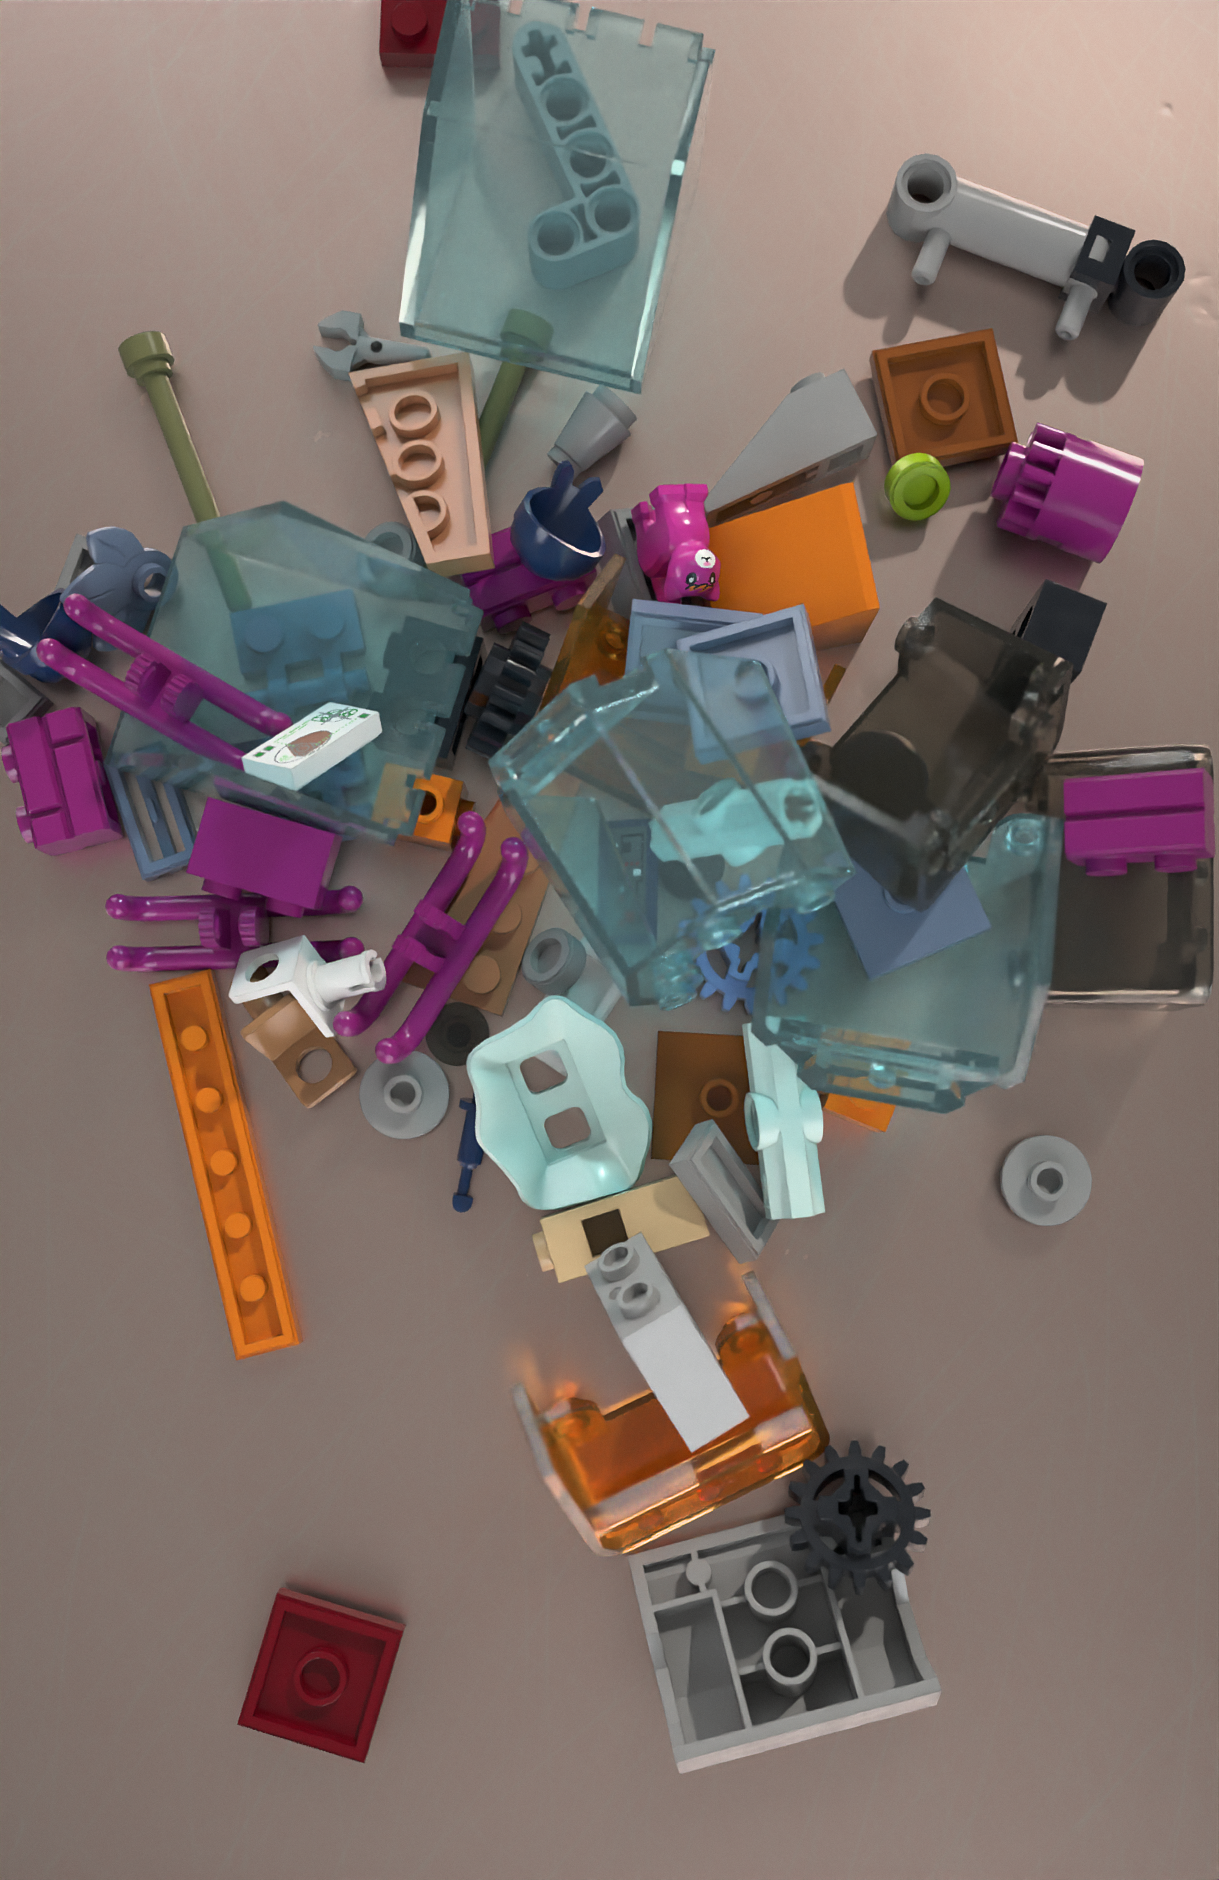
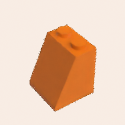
(799, 555)

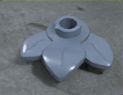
(119, 578)

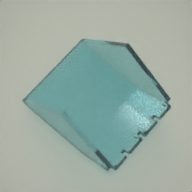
(554, 186)
(299, 623)

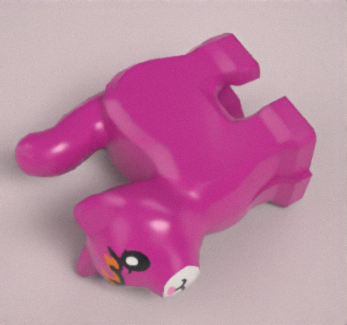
(676, 543)

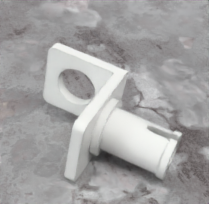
(312, 981)

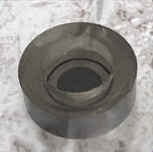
(457, 1033)

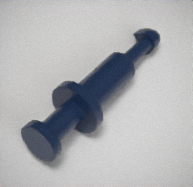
(469, 1156)

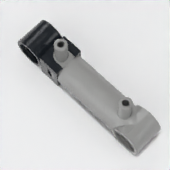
(1080, 258)

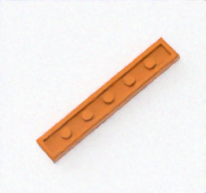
(225, 1164)

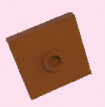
(944, 398)
(696, 1082)

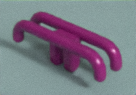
(158, 686)
(225, 930)
(439, 941)

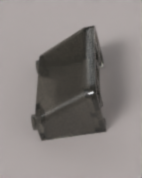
(941, 750)
(1134, 935)

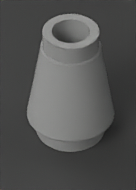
(593, 430)

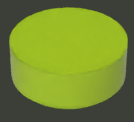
(917, 486)

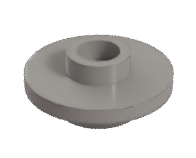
(404, 1096)
(1046, 1180)

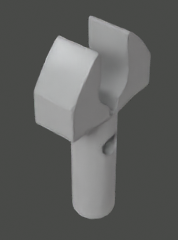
(362, 348)

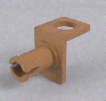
(286, 1035)

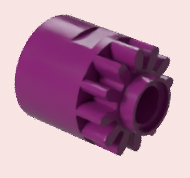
(1066, 491)

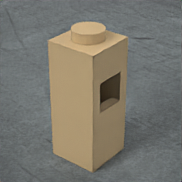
(583, 1232)

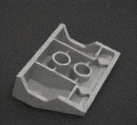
(764, 1651)

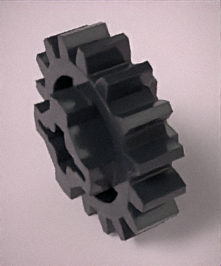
(507, 690)
(883, 1517)

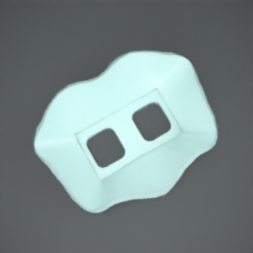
(513, 1117)

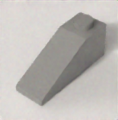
(804, 440)

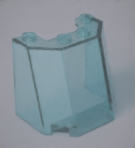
(670, 815)
(939, 1023)

